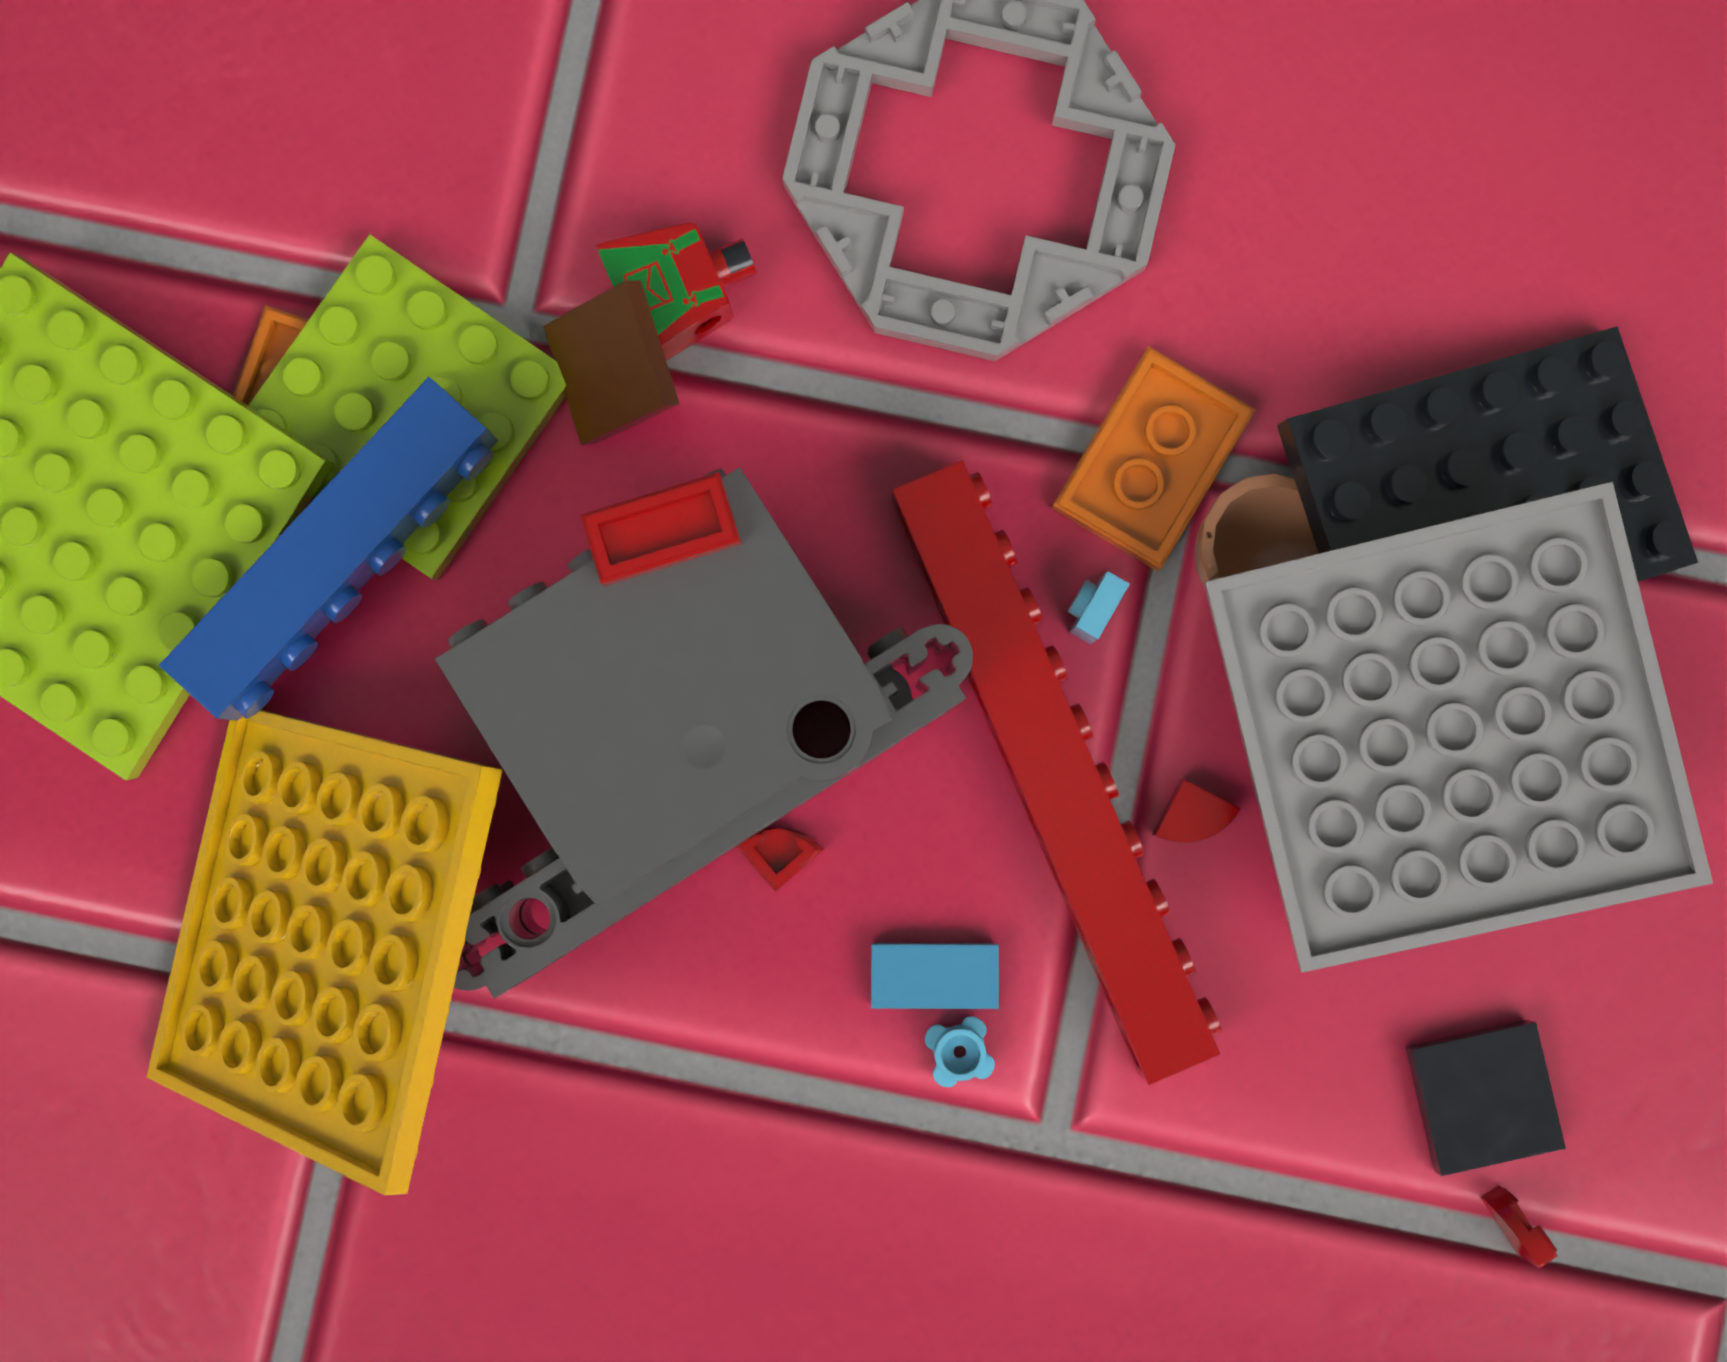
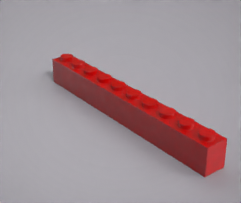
(1055, 774)

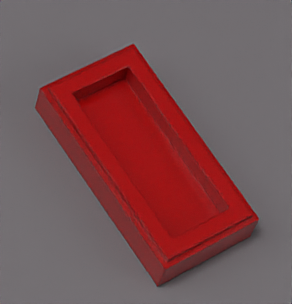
(660, 529)

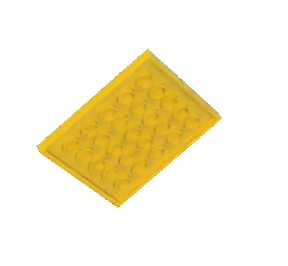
(325, 940)

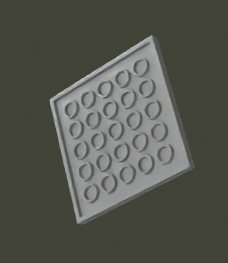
(1458, 730)

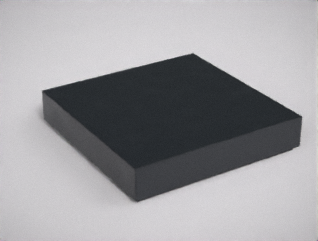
(1485, 1097)

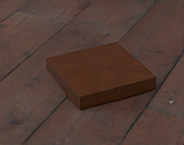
(611, 362)

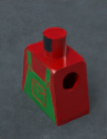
(679, 280)

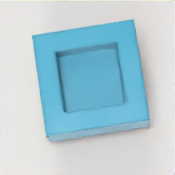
(1095, 606)

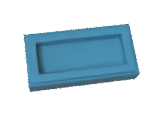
(934, 975)

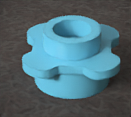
(975, 1061)

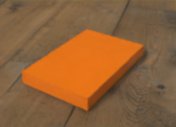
(1153, 459)

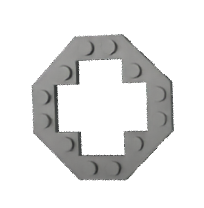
(1051, 277)

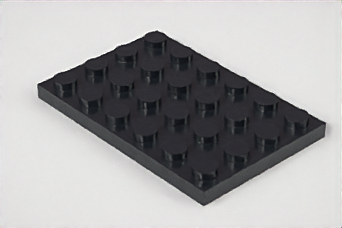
(1490, 443)

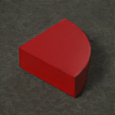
(1194, 814)
(779, 854)
(1526, 1241)

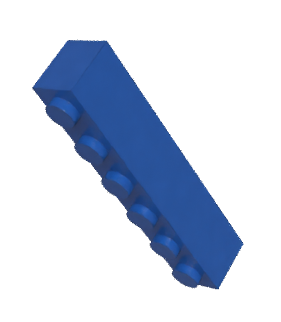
(330, 554)

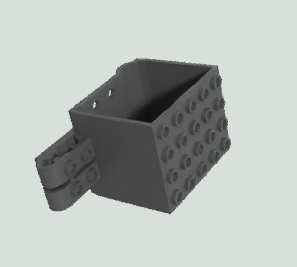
(662, 725)

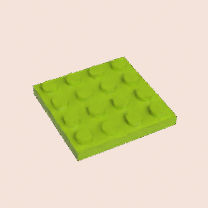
(373, 347)

